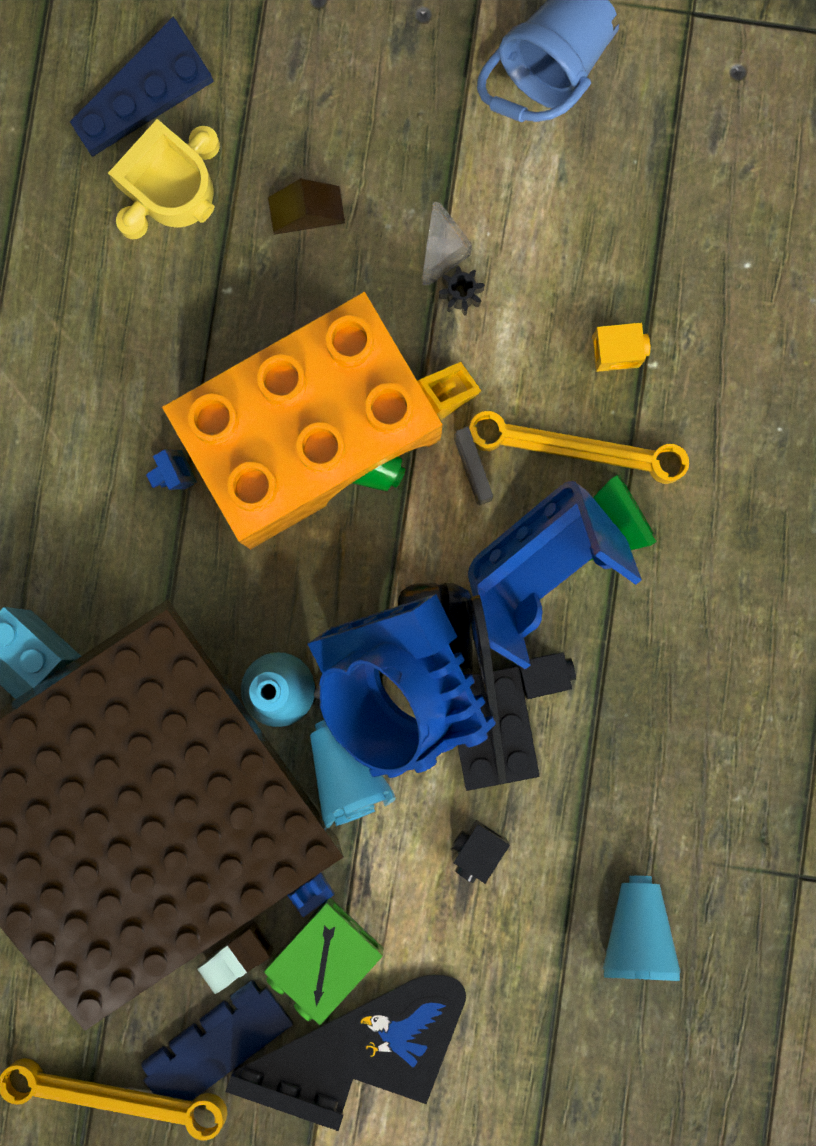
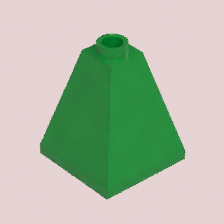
(625, 513)

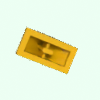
(449, 389)

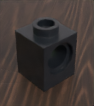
(547, 675)

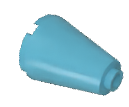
(293, 689)
(342, 782)
(641, 935)

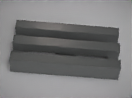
(473, 466)

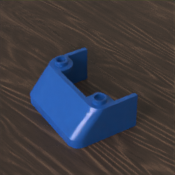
(537, 557)

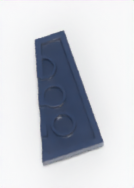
(146, 87)

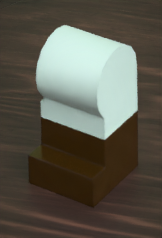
(236, 958)

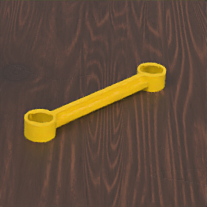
(580, 447)
(112, 1098)

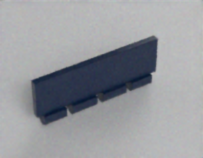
(228, 1042)

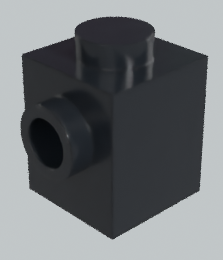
(478, 852)

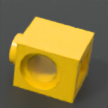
(620, 347)

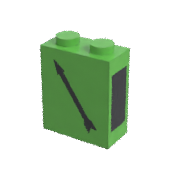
(323, 962)

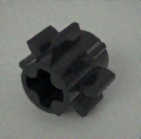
(469, 284)

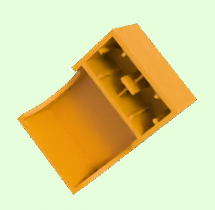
(303, 420)

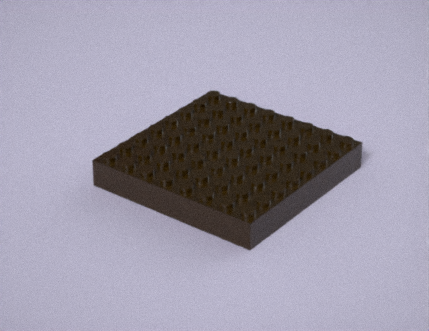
(142, 817)

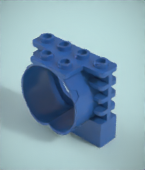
(414, 653)

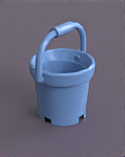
(551, 56)

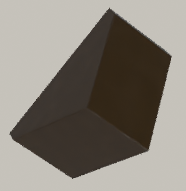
(305, 206)

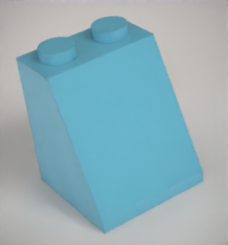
(29, 651)

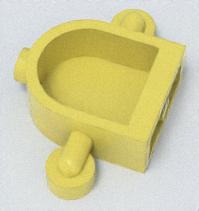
(166, 179)

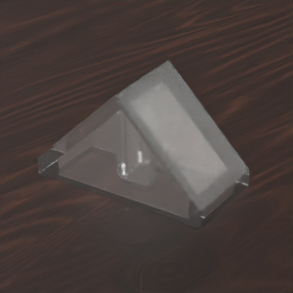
(445, 245)

